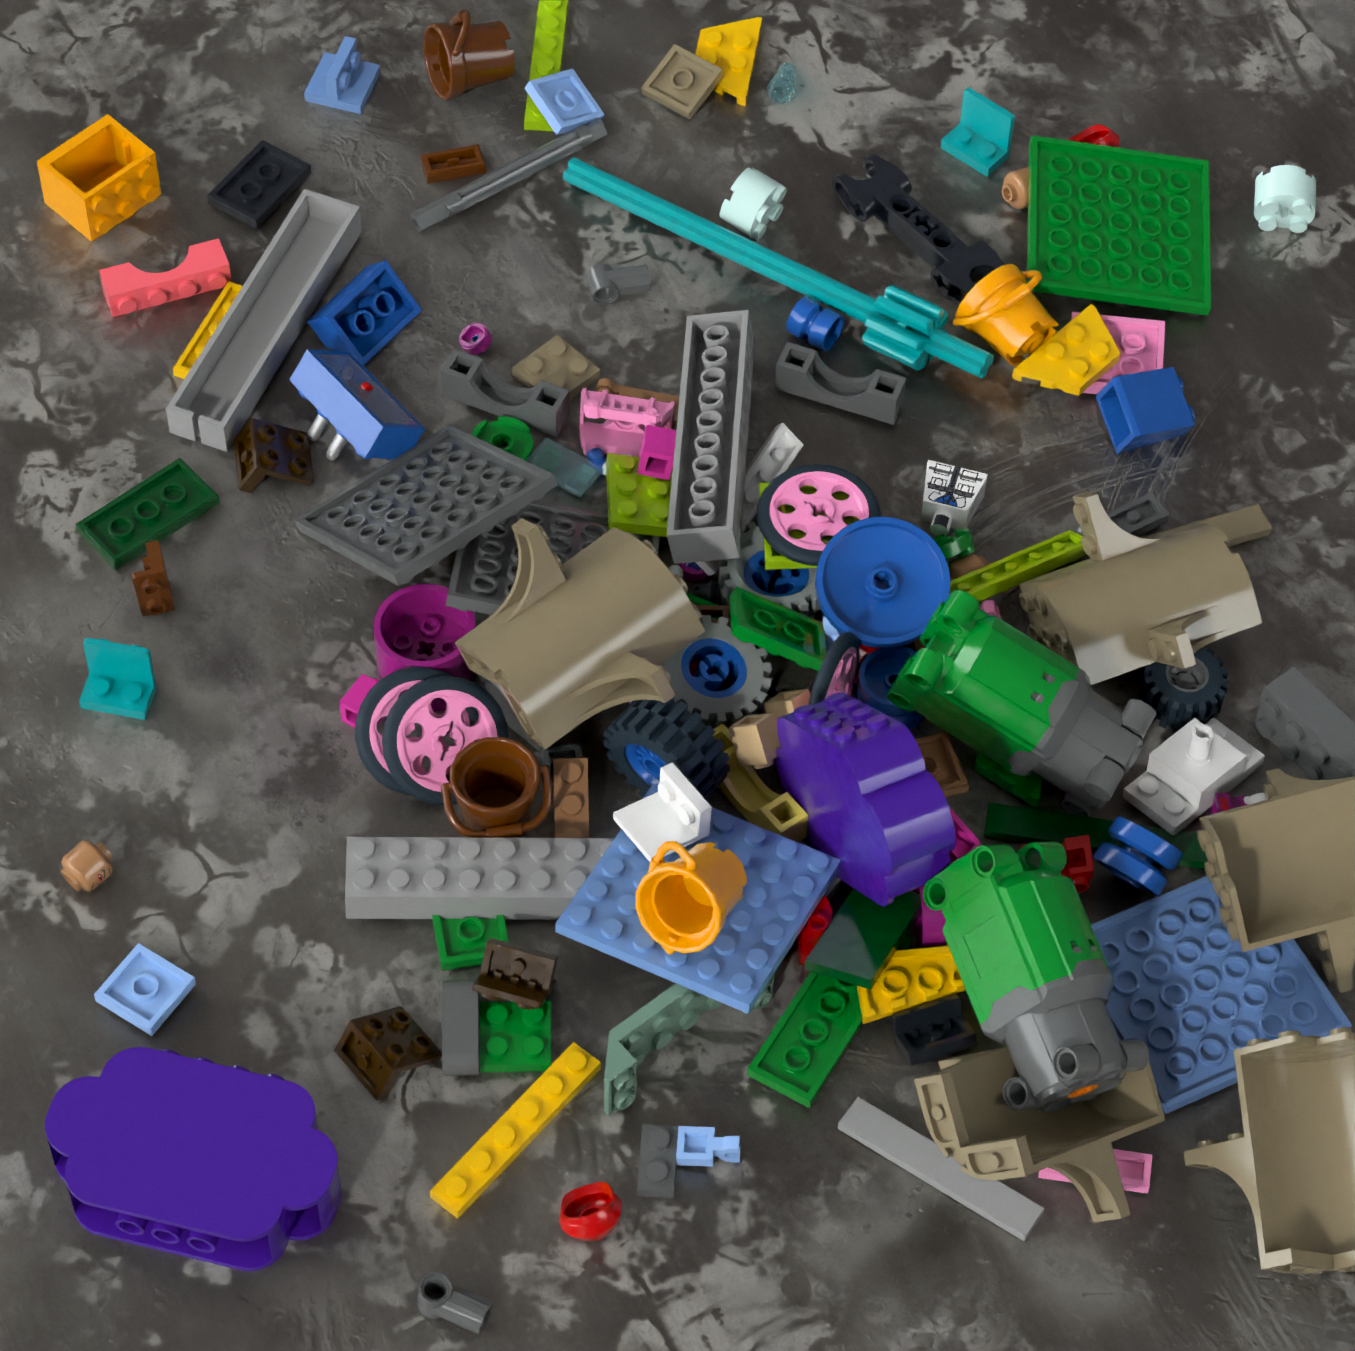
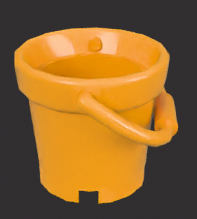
(1007, 313)
(689, 899)

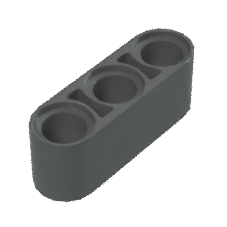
(460, 1028)

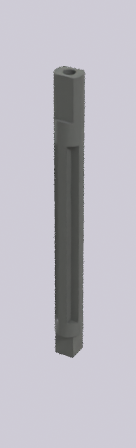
(507, 175)

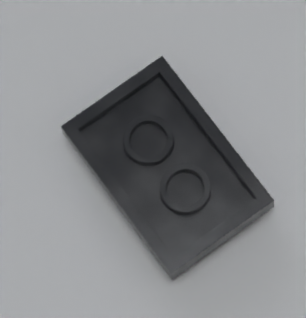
(259, 184)

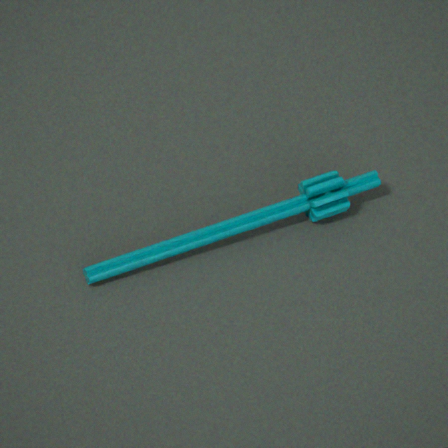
(897, 323)

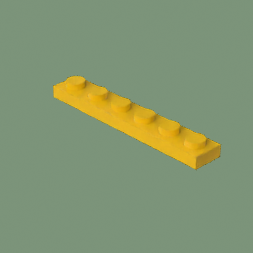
(515, 1130)

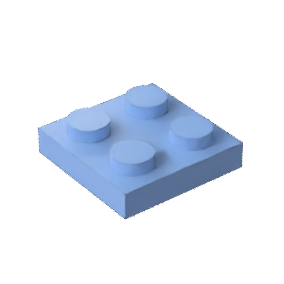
(564, 101)
(145, 989)

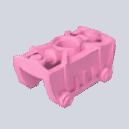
(624, 423)

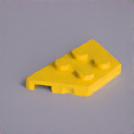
(734, 51)
(1073, 355)

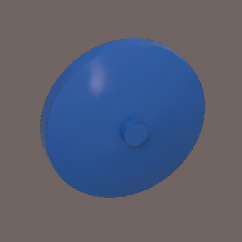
(881, 581)

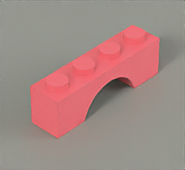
(132, 289)

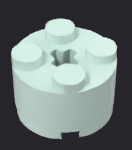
(1285, 199)
(753, 203)

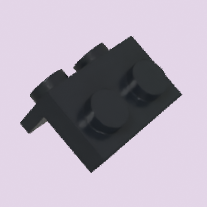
(932, 1030)

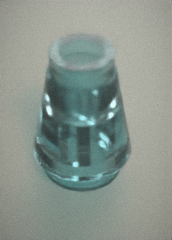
(783, 84)

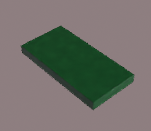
(147, 513)
(863, 938)

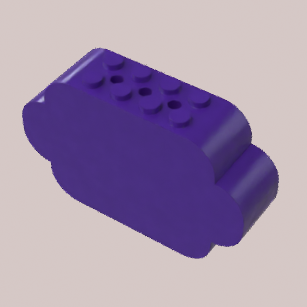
(865, 795)
(194, 1158)

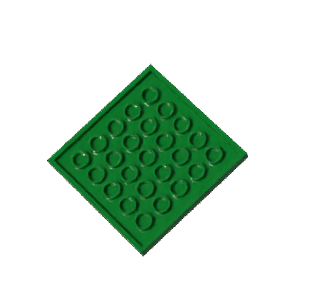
(1119, 225)

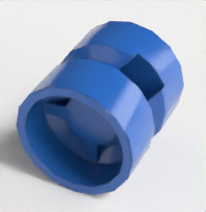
(814, 323)

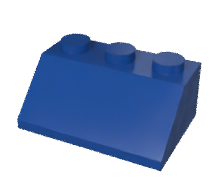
(365, 313)

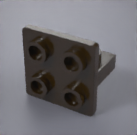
(516, 974)

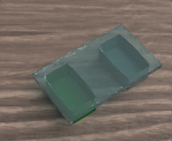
(570, 469)

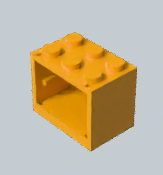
(99, 177)

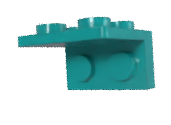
(983, 134)
(118, 679)

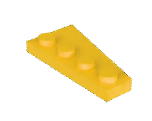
(910, 981)

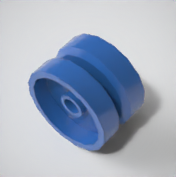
(876, 678)
(1135, 860)

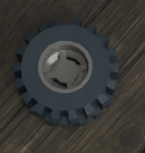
(1185, 693)

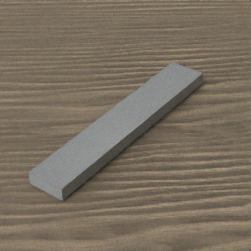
(926, 1161)

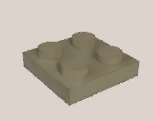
(682, 81)
(557, 364)

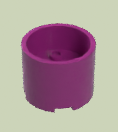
(421, 631)

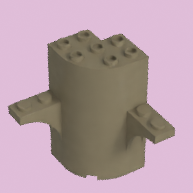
(1139, 596)
(582, 631)
(1288, 868)
(993, 1142)
(1295, 1149)

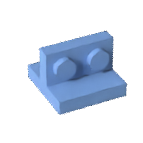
(343, 79)

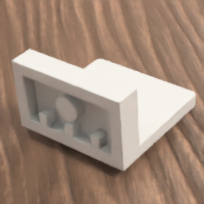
(668, 815)

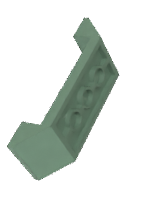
(650, 1030)

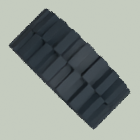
(664, 733)

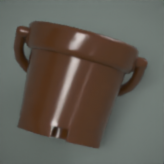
(466, 55)
(496, 789)

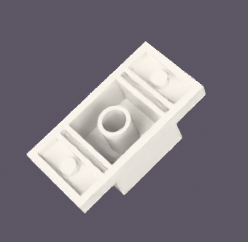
(1189, 772)

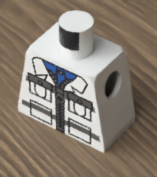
(951, 496)

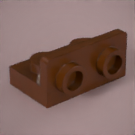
(153, 584)

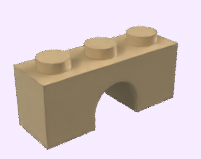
(757, 736)

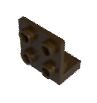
(272, 451)
(382, 1047)

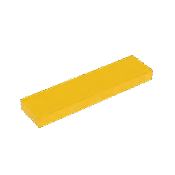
(206, 329)

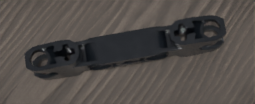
(887, 198)

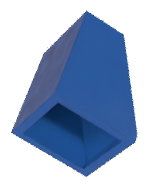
(1145, 409)

